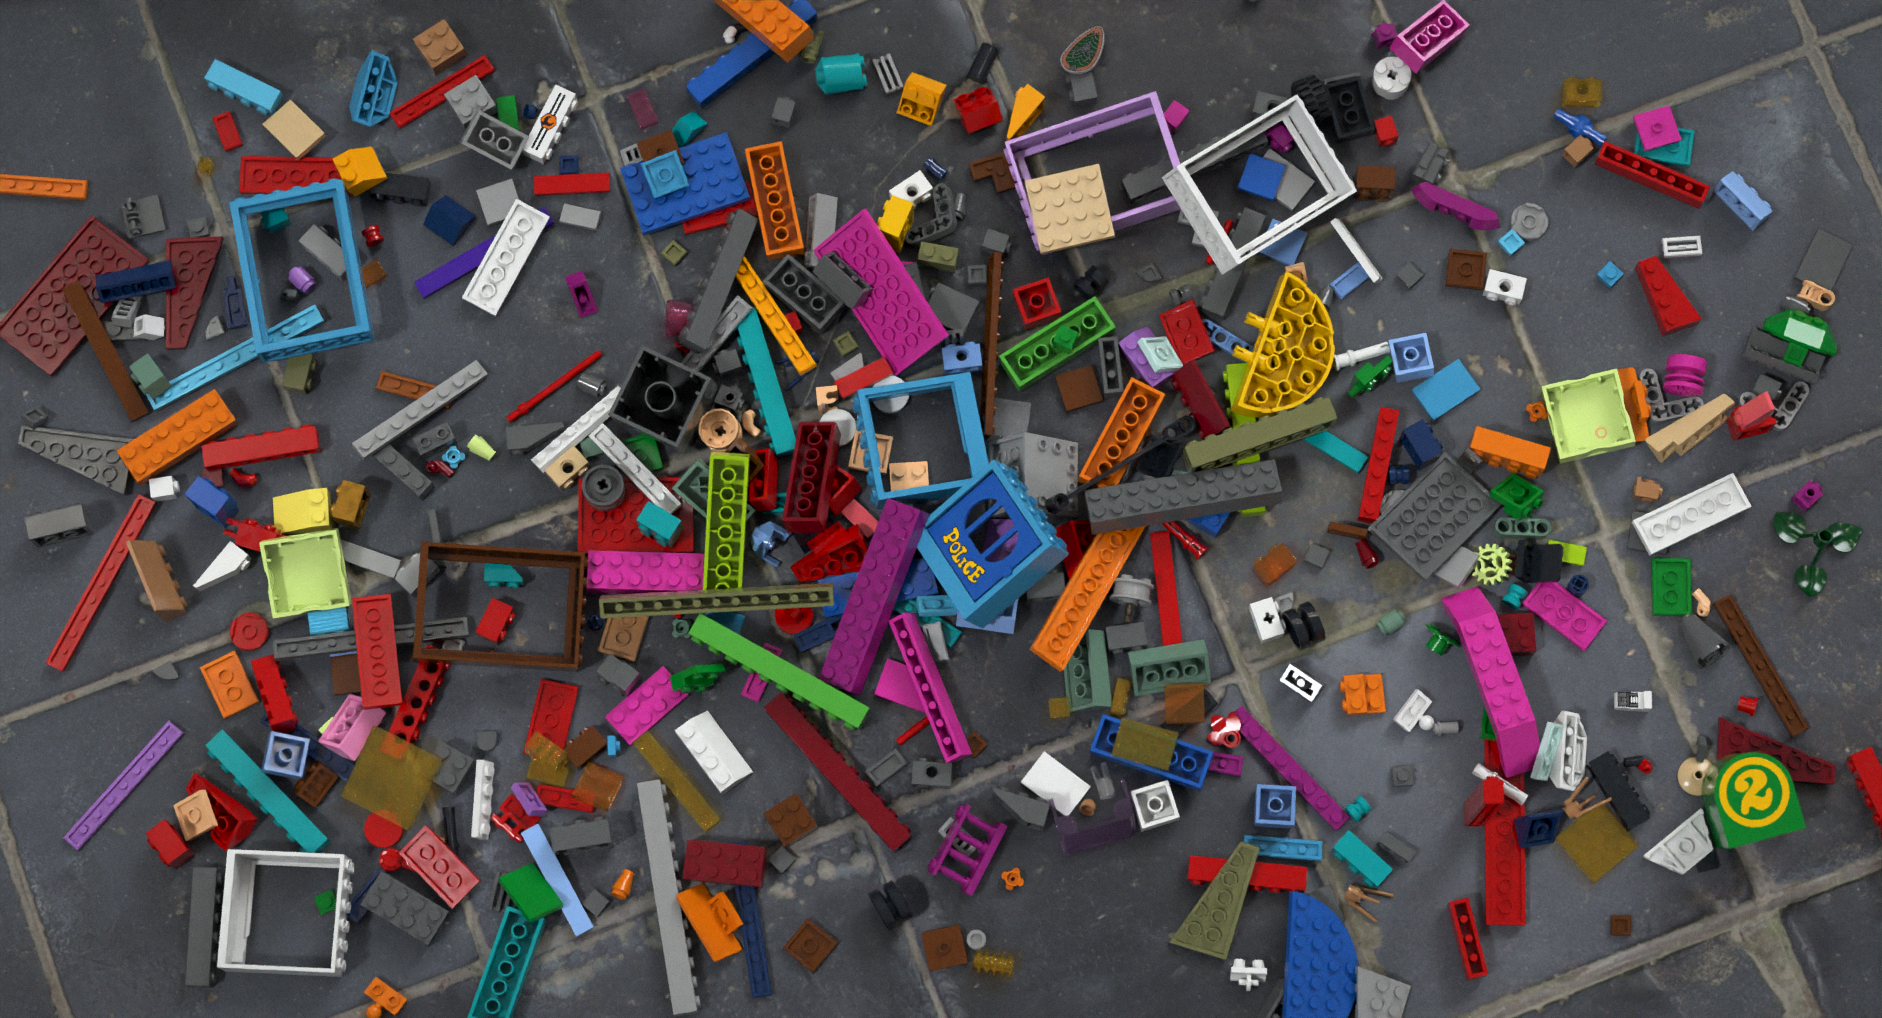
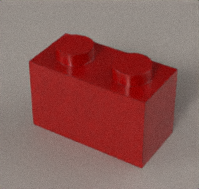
(495, 621)

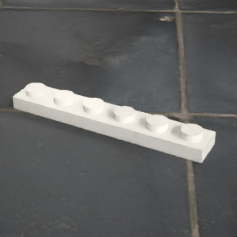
(576, 432)
(634, 469)

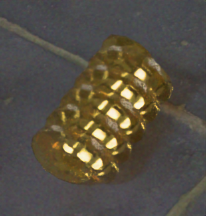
(993, 963)

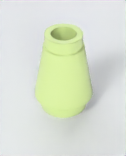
(481, 448)

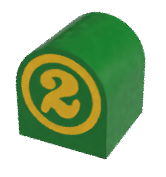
(1750, 800)

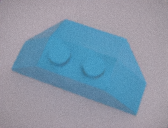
(373, 90)

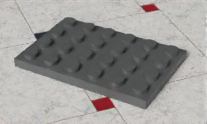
(1434, 517)

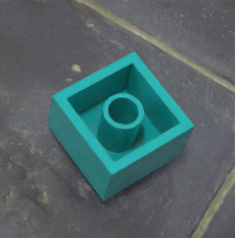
(659, 524)

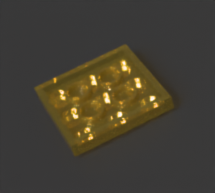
(1596, 842)

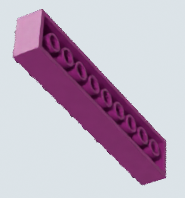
(873, 596)

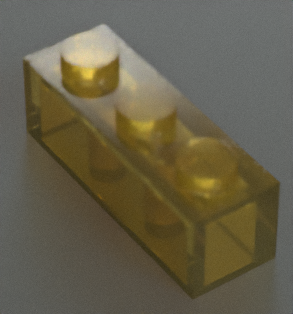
(1120, 697)

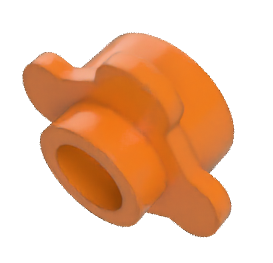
(1536, 406)
(1007, 877)

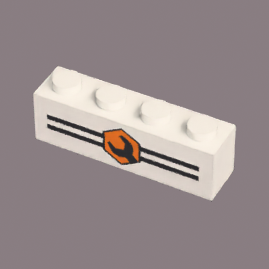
(549, 124)

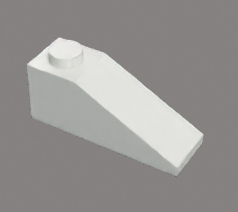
(226, 565)

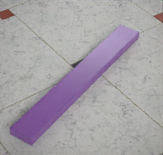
(123, 785)

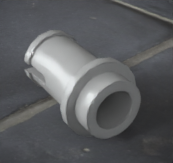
(1445, 728)

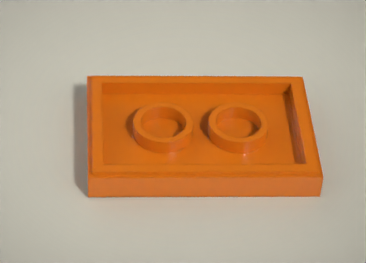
(229, 684)

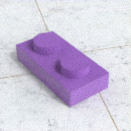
(529, 799)

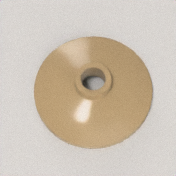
(1687, 777)

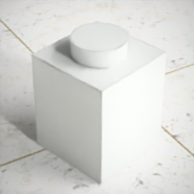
(149, 327)
(164, 488)

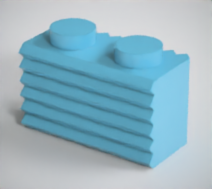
(329, 621)

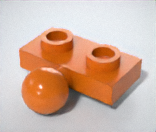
(384, 997)

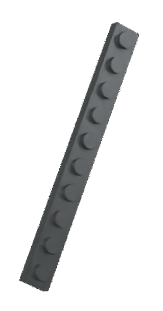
(346, 641)

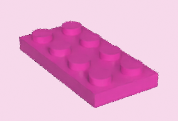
(645, 706)

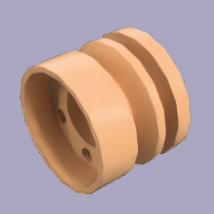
(713, 423)

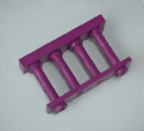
(977, 865)

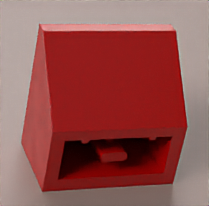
(978, 109)

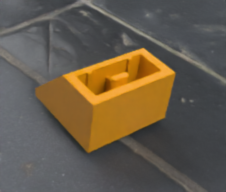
(921, 98)

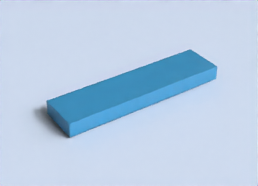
(1286, 848)

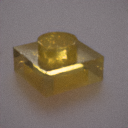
(1058, 708)

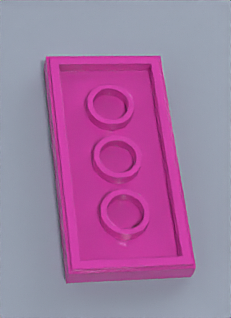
(1564, 613)

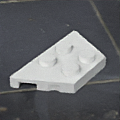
(1683, 846)

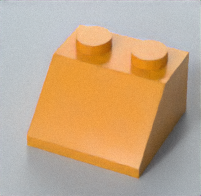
(359, 169)

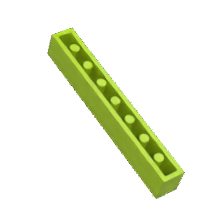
(1233, 376)

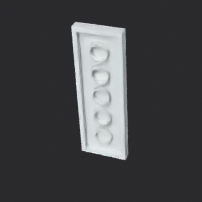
(505, 257)
(1691, 514)

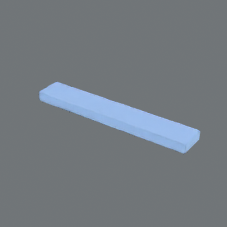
(557, 879)

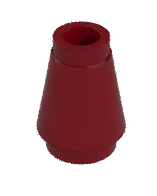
(1367, 555)

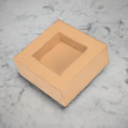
(1297, 270)

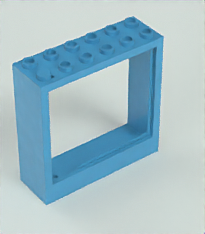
(969, 428)

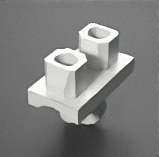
(1247, 975)

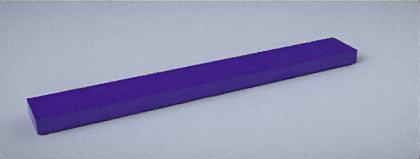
(459, 266)

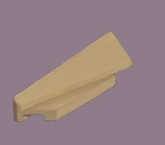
(1689, 429)

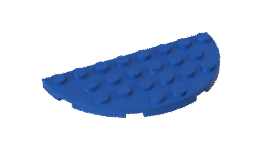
(1318, 962)

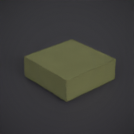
(673, 253)
(845, 344)

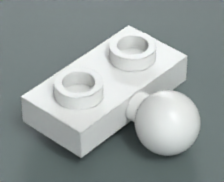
(1413, 712)

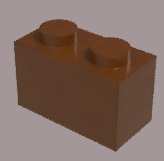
(585, 747)

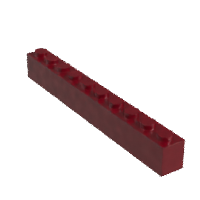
(837, 772)

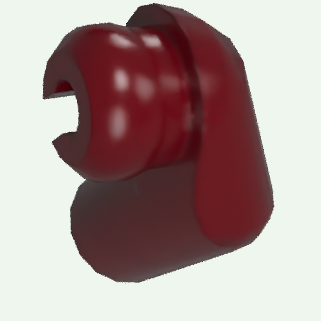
(440, 466)

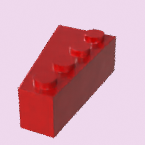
(1666, 300)

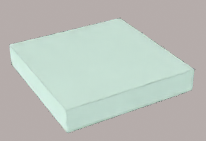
(1160, 354)

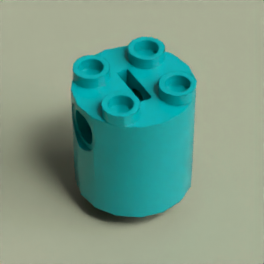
(840, 73)

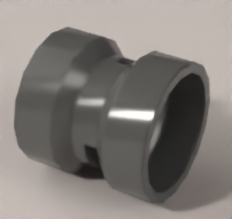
(1180, 295)

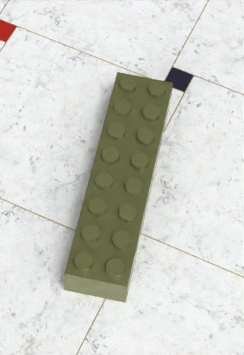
(1260, 436)

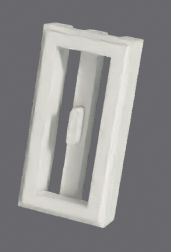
(1665, 248)

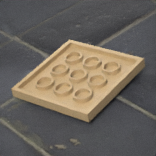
(1070, 209)

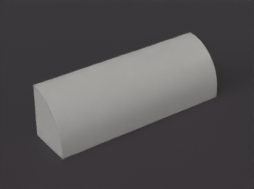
(820, 225)

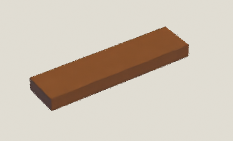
(404, 386)

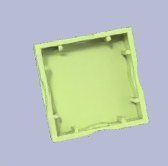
(1581, 407)
(305, 572)

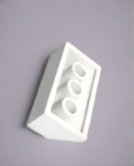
(713, 752)

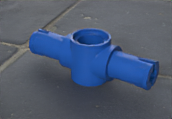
(1579, 126)

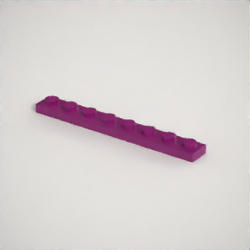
(1291, 770)

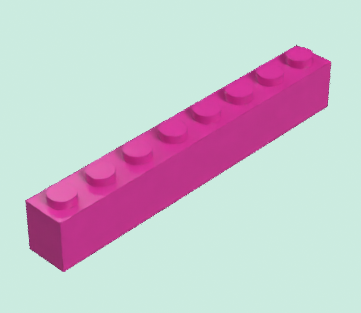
(930, 687)

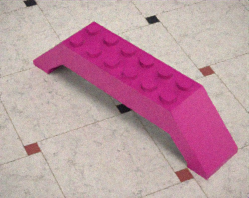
(1496, 679)

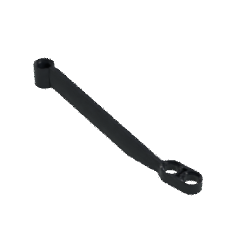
(1180, 431)

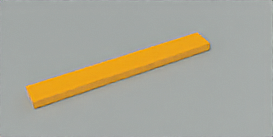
(774, 318)

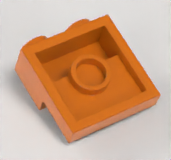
(1362, 694)

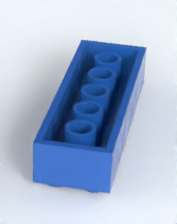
(1188, 763)

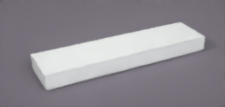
(1356, 250)

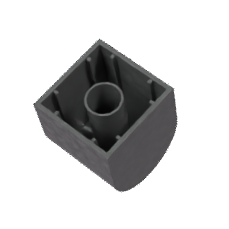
(664, 400)

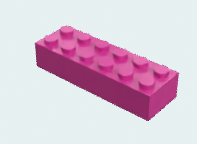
(643, 572)

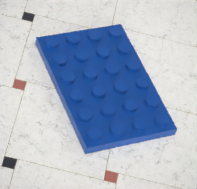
(713, 183)

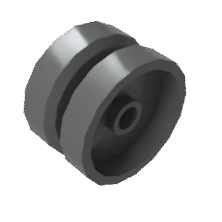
(600, 477)

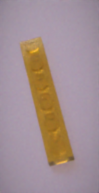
(676, 781)

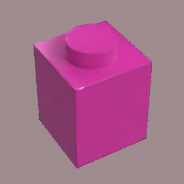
(1175, 116)

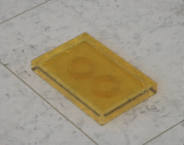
(1145, 744)

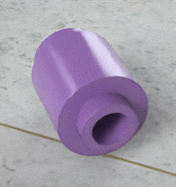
(301, 279)

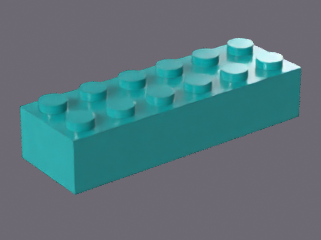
(507, 966)

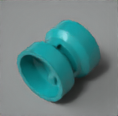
(1514, 596)
(1357, 809)

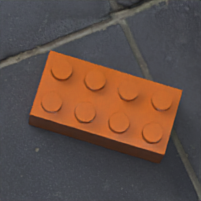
(1509, 452)

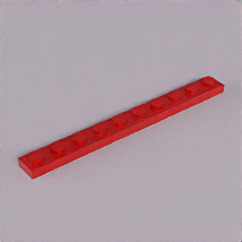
(100, 584)

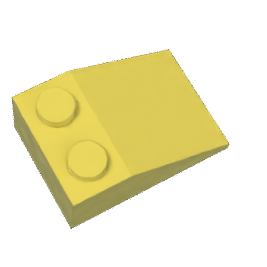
(303, 511)

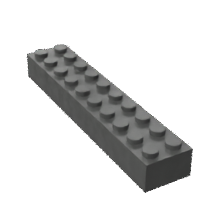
(1183, 496)

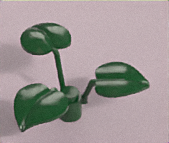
(1843, 538)

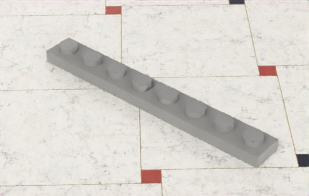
(419, 410)

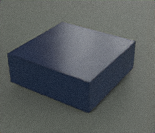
(568, 165)

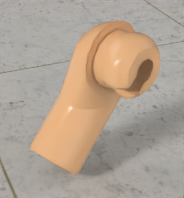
(748, 423)

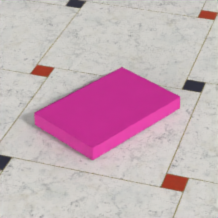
(898, 686)

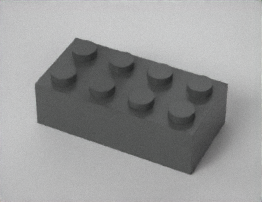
(804, 294)
(405, 908)

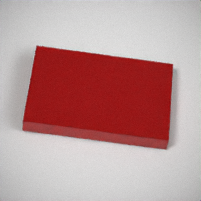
(1187, 332)

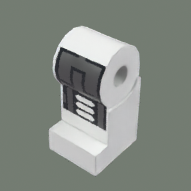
(1633, 701)

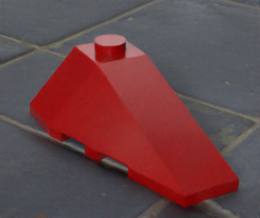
(838, 558)
(233, 818)

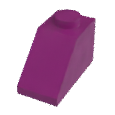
(581, 294)

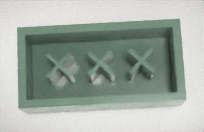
(694, 488)

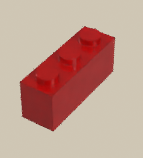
(764, 485)

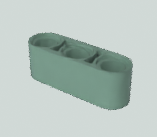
(1530, 524)

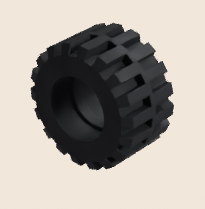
(1314, 97)

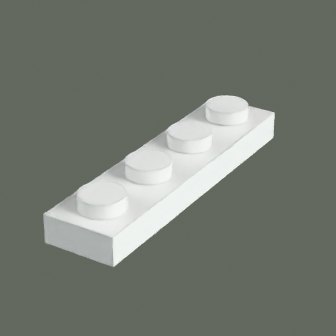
(482, 799)

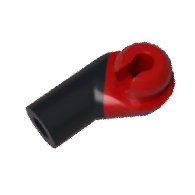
(1640, 762)

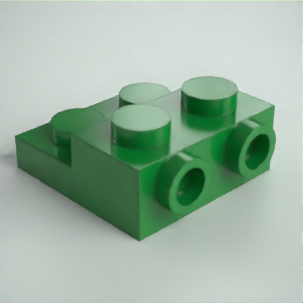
(1518, 496)
(696, 678)

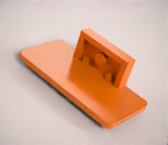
(1635, 402)
(712, 920)

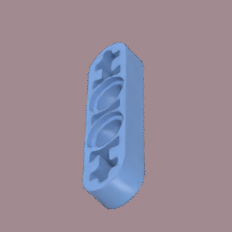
(1230, 339)

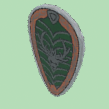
(1084, 52)

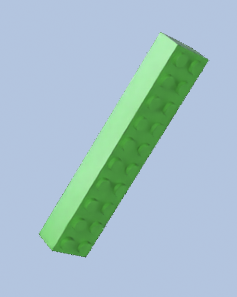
(780, 672)

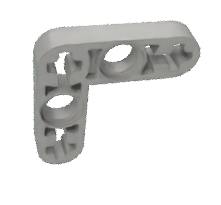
(1659, 404)
(1782, 412)

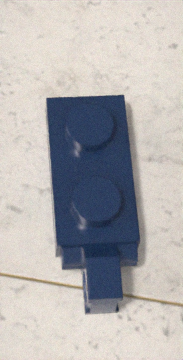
(234, 305)

